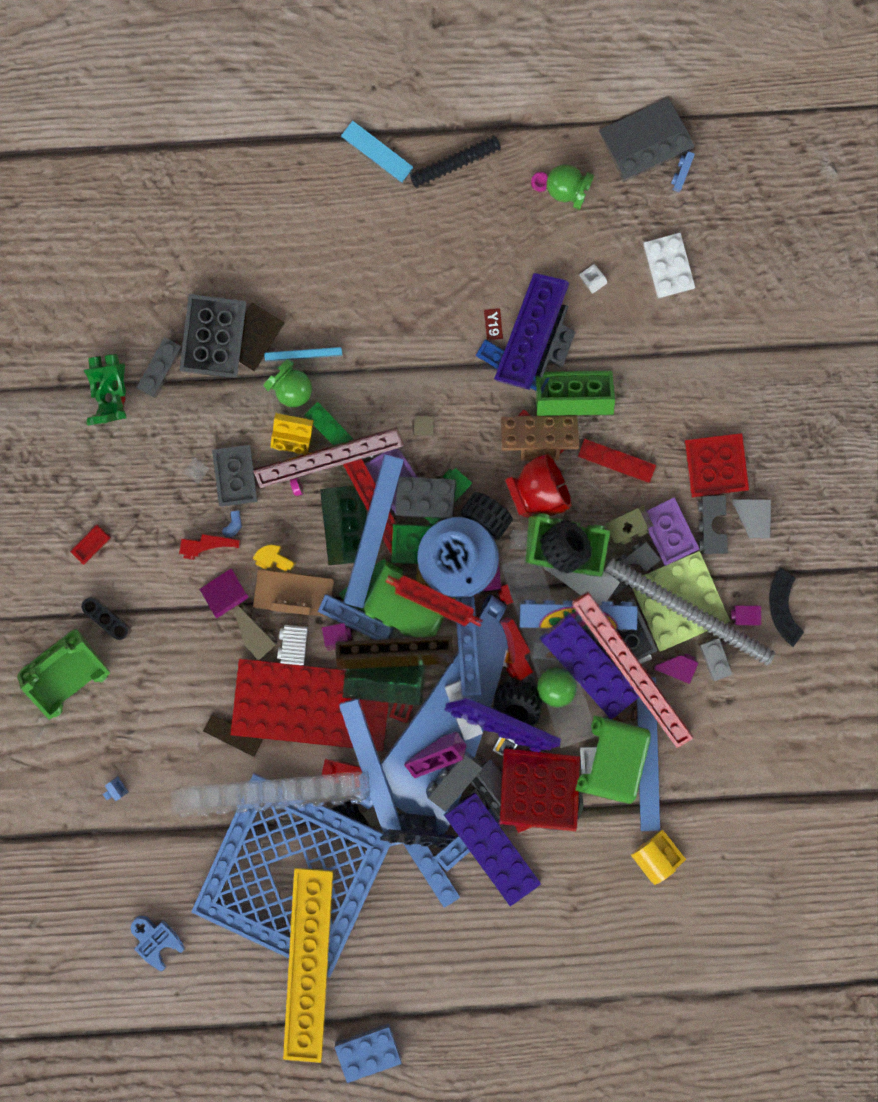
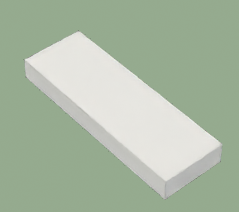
(467, 730)

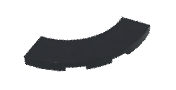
(779, 607)

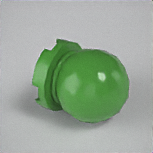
(567, 184)
(290, 386)
(557, 687)

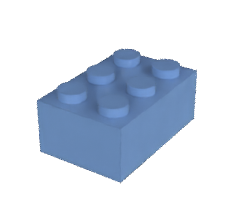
(368, 1053)

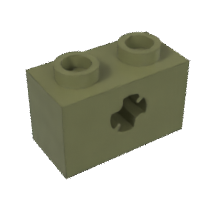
(638, 518)

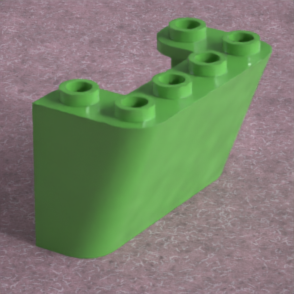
(596, 534)
(398, 611)

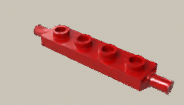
(434, 600)

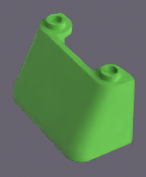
(61, 673)
(617, 760)

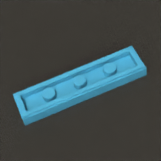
(377, 151)
(303, 354)

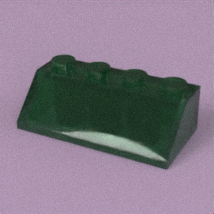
(343, 523)
(386, 684)

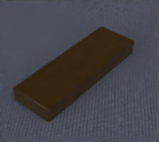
(222, 729)

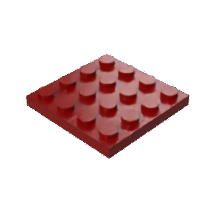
(539, 790)

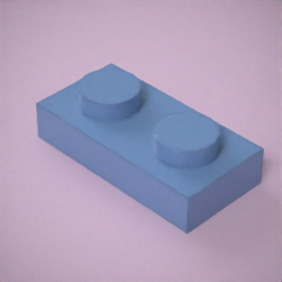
(684, 163)

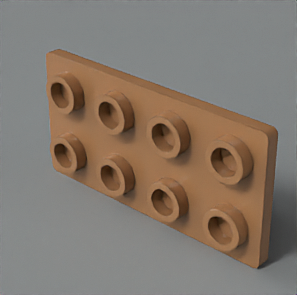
(539, 435)
(291, 592)

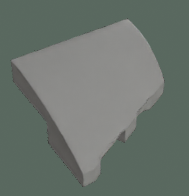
(755, 517)

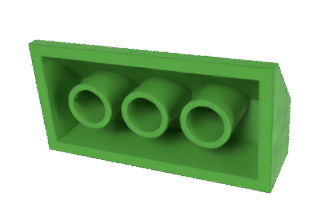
(575, 393)

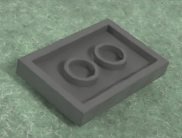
(234, 475)
(425, 497)

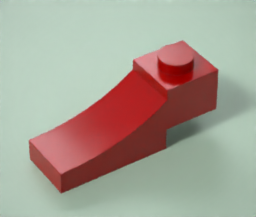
(193, 548)
(517, 649)

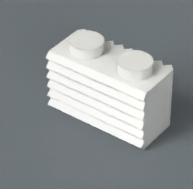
(293, 644)

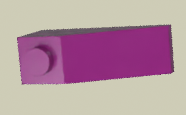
(439, 754)

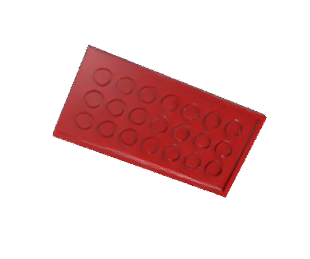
(298, 705)

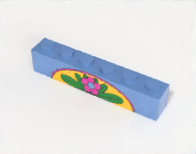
(549, 614)

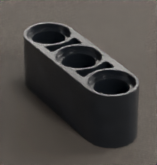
(114, 622)

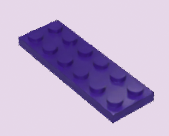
(531, 331)
(589, 666)
(502, 724)
(492, 849)

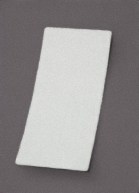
(599, 587)

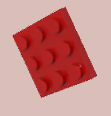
(716, 465)

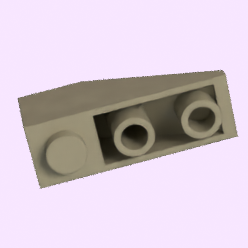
(254, 637)

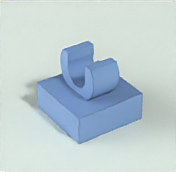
(115, 789)

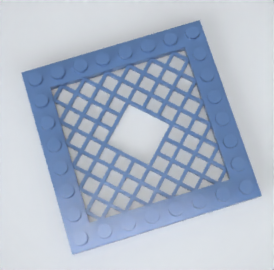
(255, 930)

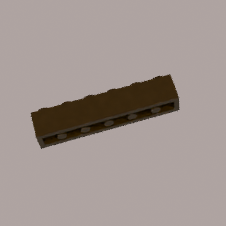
(394, 652)

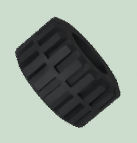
(487, 513)
(566, 546)
(519, 694)

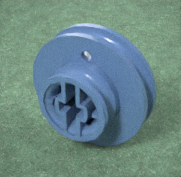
(477, 557)

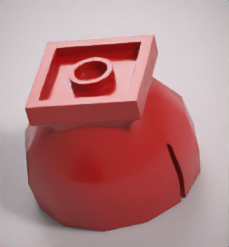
(536, 488)

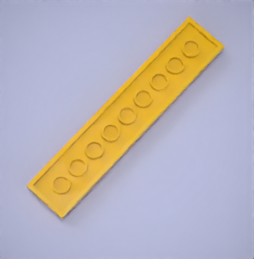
(308, 964)

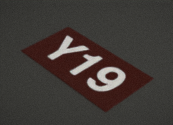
(493, 324)

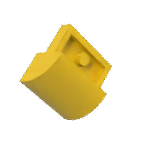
(291, 434)
(270, 554)
(658, 857)

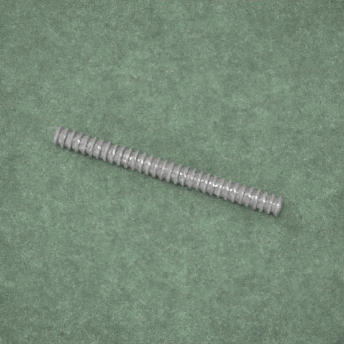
(687, 610)

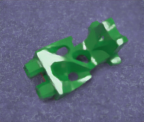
(111, 381)

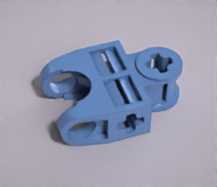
(149, 935)

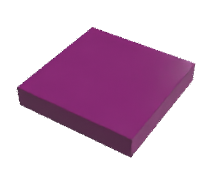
(224, 593)

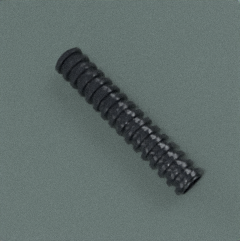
(455, 161)

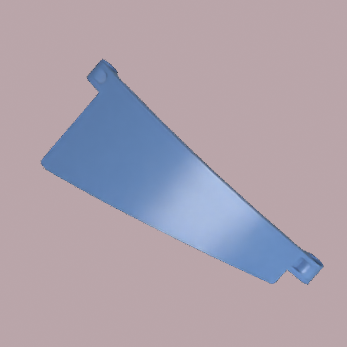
(433, 722)

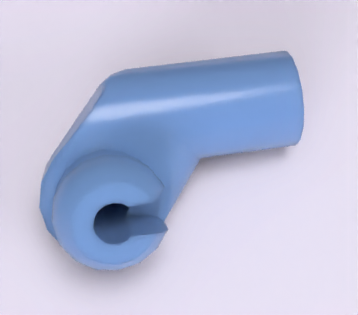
(234, 527)

